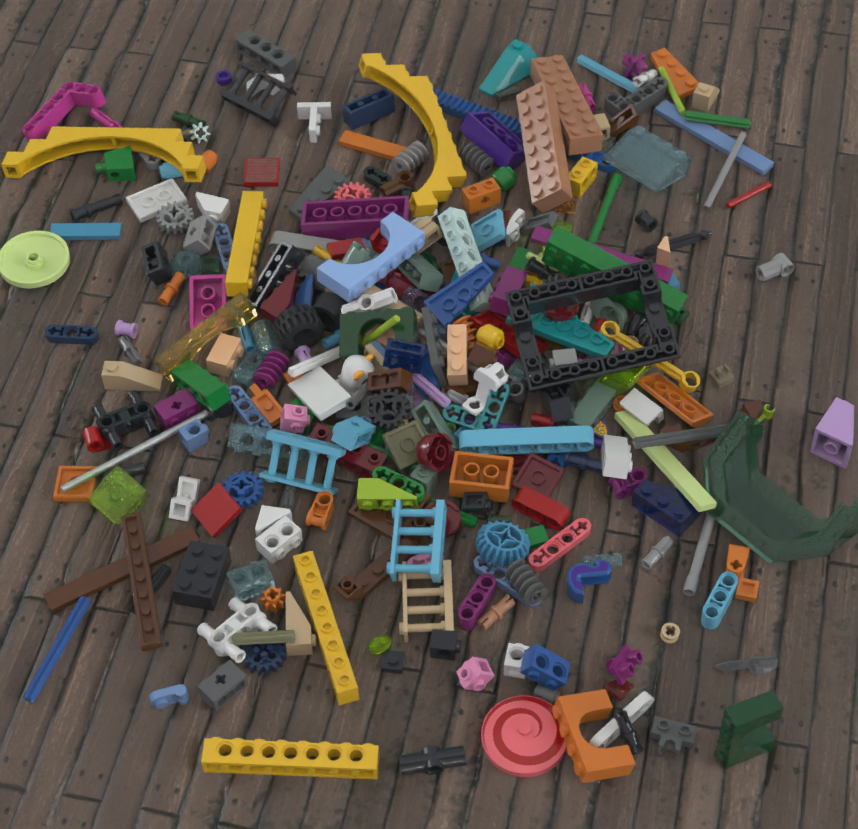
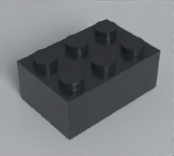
(202, 575)

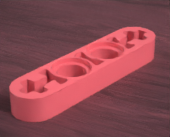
(557, 542)

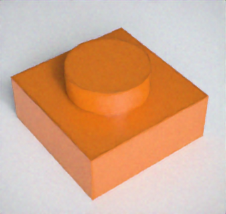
(747, 590)

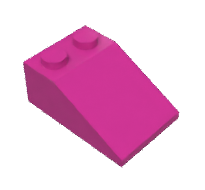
(206, 296)

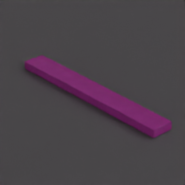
(541, 235)

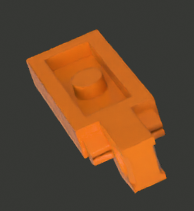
(266, 404)

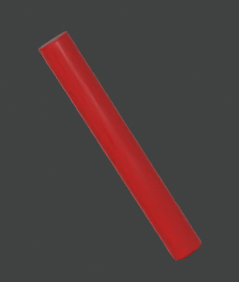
(749, 194)

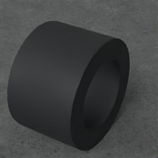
(329, 310)

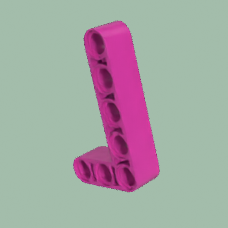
(60, 105)

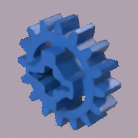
(244, 488)

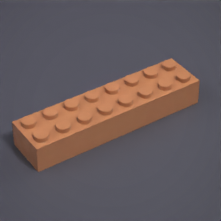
(577, 121)
(544, 147)

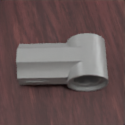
(778, 266)

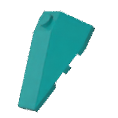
(509, 69)

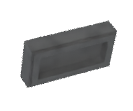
(545, 220)

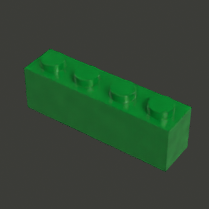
(201, 385)

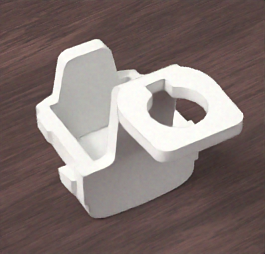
(489, 379)

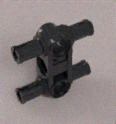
(125, 420)

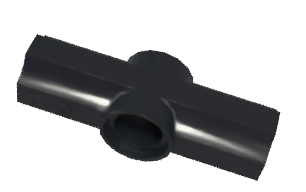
(432, 760)

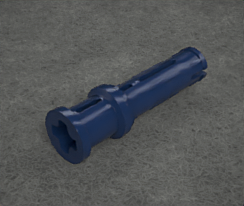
(583, 462)

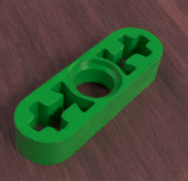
(394, 476)

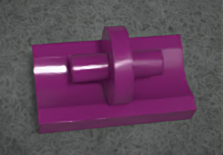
(634, 65)
(624, 664)

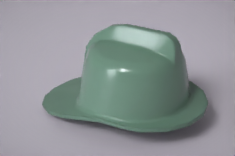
(610, 311)

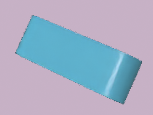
(719, 608)

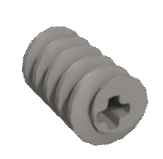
(410, 157)

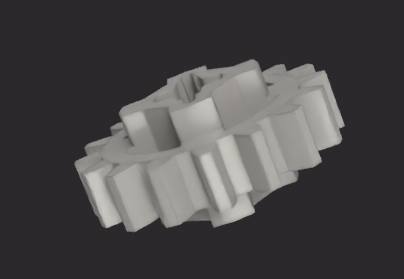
(174, 217)

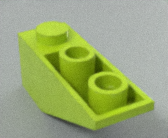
(378, 494)

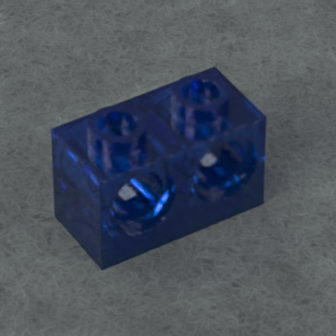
(405, 353)

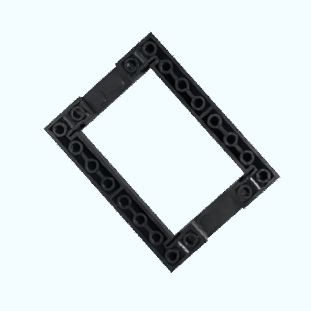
(583, 289)

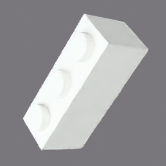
(616, 457)

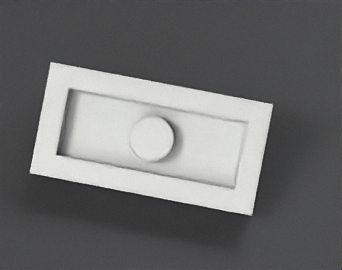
(642, 407)

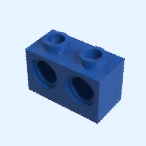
(544, 667)

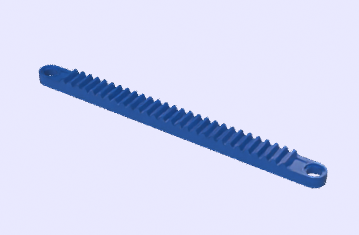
(460, 109)

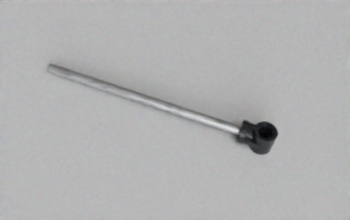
(222, 412)

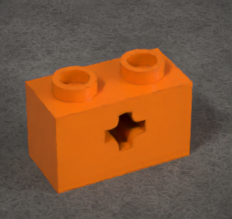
(481, 195)

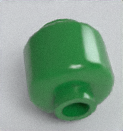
(504, 177)

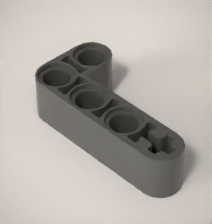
(642, 98)

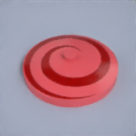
(522, 737)

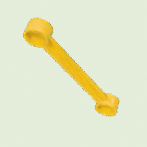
(666, 367)

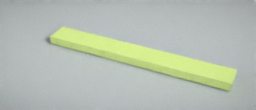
(668, 464)

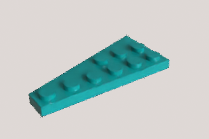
(572, 334)

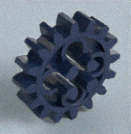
(267, 662)

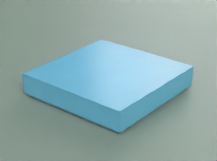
(489, 230)

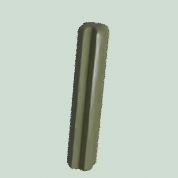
(264, 637)

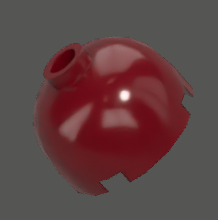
(398, 283)
(435, 452)

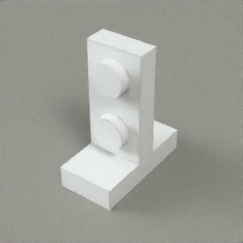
(315, 112)

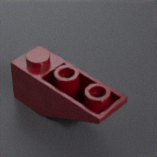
(281, 298)

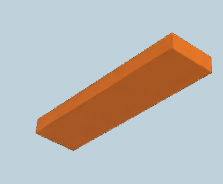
(370, 145)

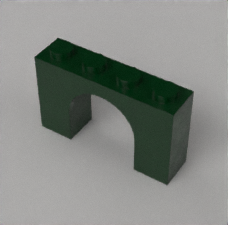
(355, 326)
(745, 729)

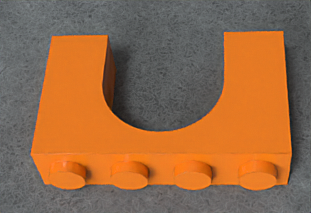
(590, 761)

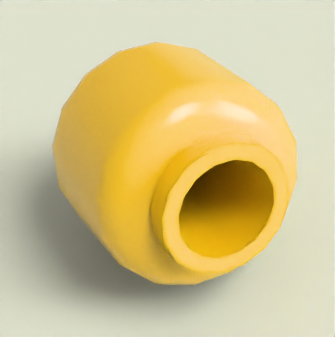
(491, 336)

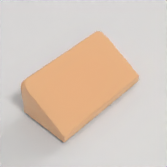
(663, 252)

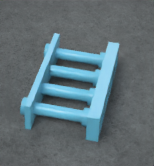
(315, 447)
(435, 550)

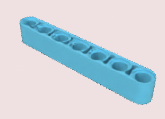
(527, 440)

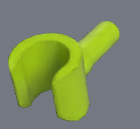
(766, 414)

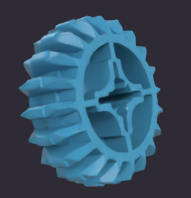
(502, 543)

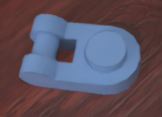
(170, 695)

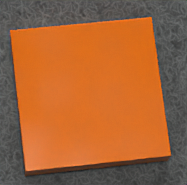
(81, 492)

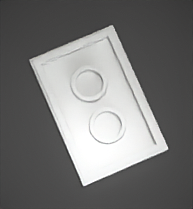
(148, 201)

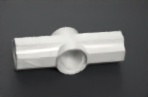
(378, 301)

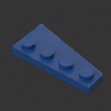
(456, 296)

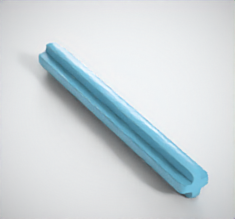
(607, 73)

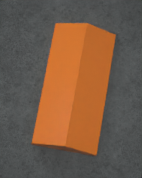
(675, 399)

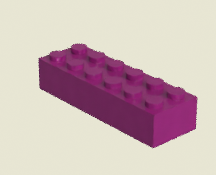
(350, 216)

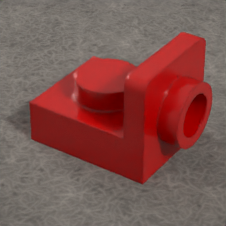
(378, 241)

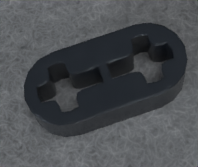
(379, 177)

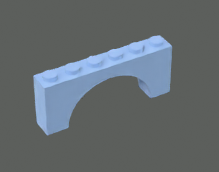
(353, 279)

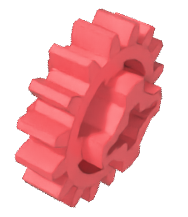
(352, 192)

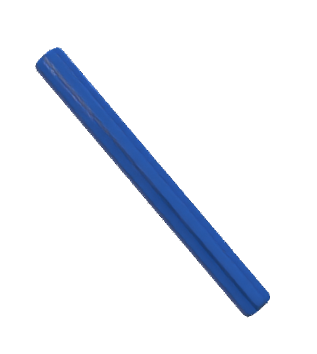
(56, 649)

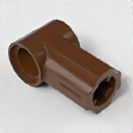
(392, 188)

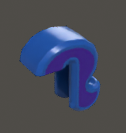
(585, 574)

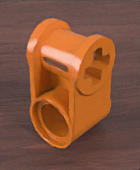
(321, 513)
(737, 559)

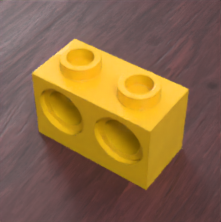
(582, 176)

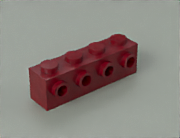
(360, 460)

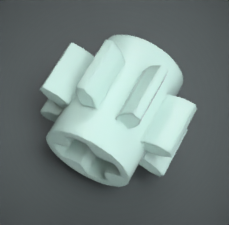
(196, 128)

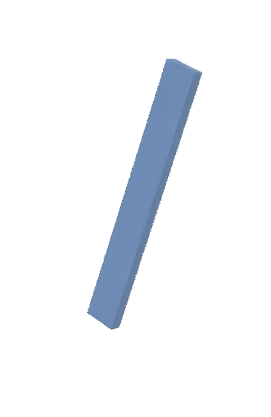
(715, 138)

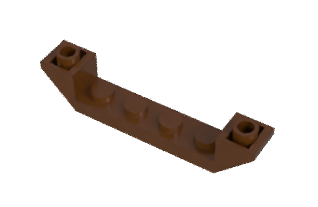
(749, 407)
(376, 572)

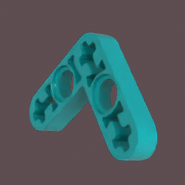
(480, 419)

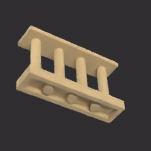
(445, 608)

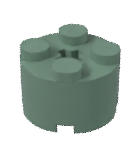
(357, 254)

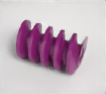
(271, 370)

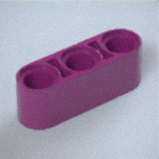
(477, 593)

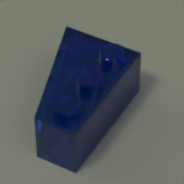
(665, 506)

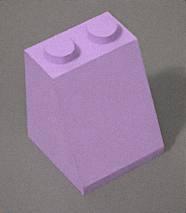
(835, 433)

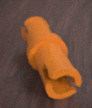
(171, 288)

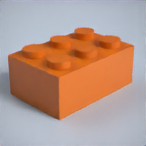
(481, 473)

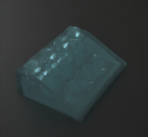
(648, 158)

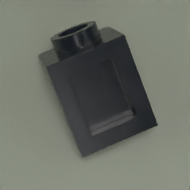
(477, 503)

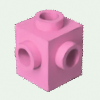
(294, 418)
(475, 674)

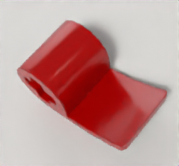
(94, 440)

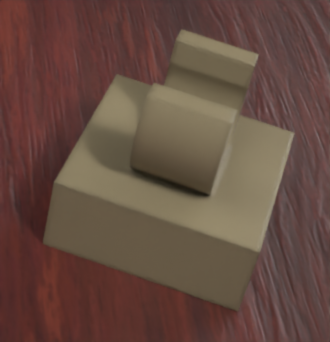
(721, 376)

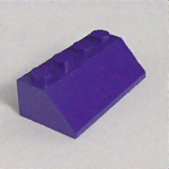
(494, 138)

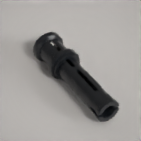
(88, 210)
(540, 270)

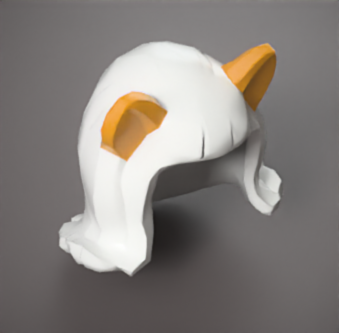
(355, 371)

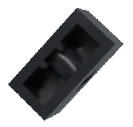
(156, 263)

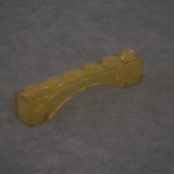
(232, 314)

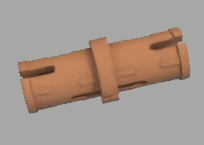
(495, 612)

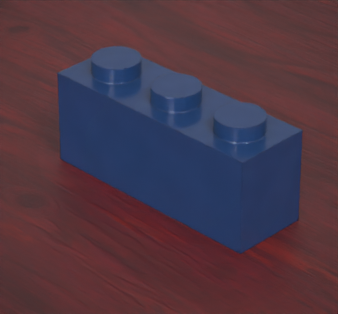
(368, 108)

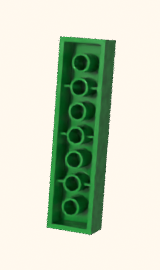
(578, 257)

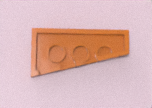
(681, 79)

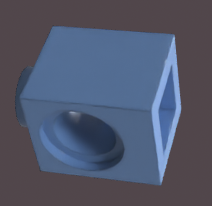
(194, 435)

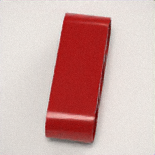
(540, 508)

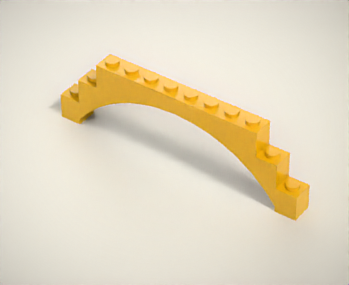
(419, 95)
(66, 141)

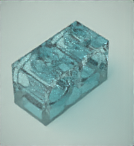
(252, 584)

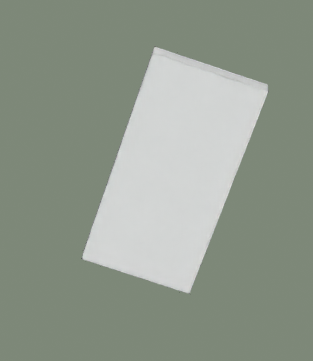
(320, 393)

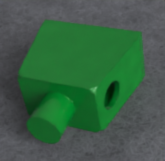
(118, 165)

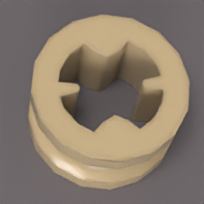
(669, 639)

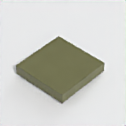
(403, 443)

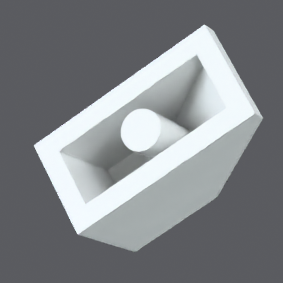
(214, 207)

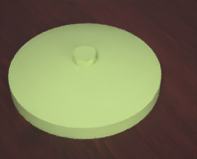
(34, 259)

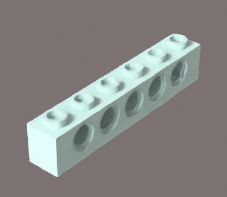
(463, 250)

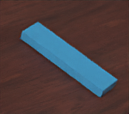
(87, 231)

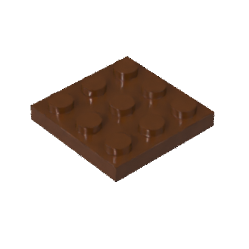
(382, 520)

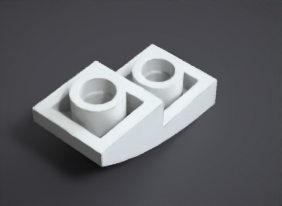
(515, 224)

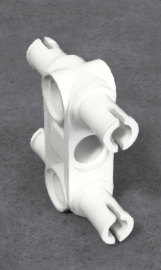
(246, 619)

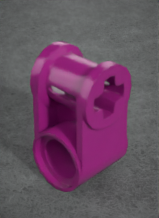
(625, 487)

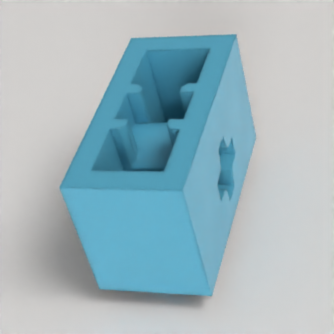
(352, 433)

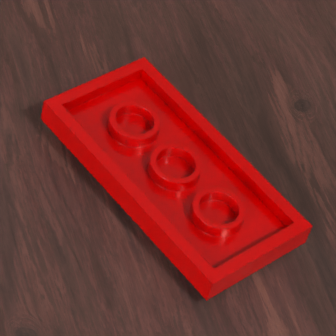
(499, 321)

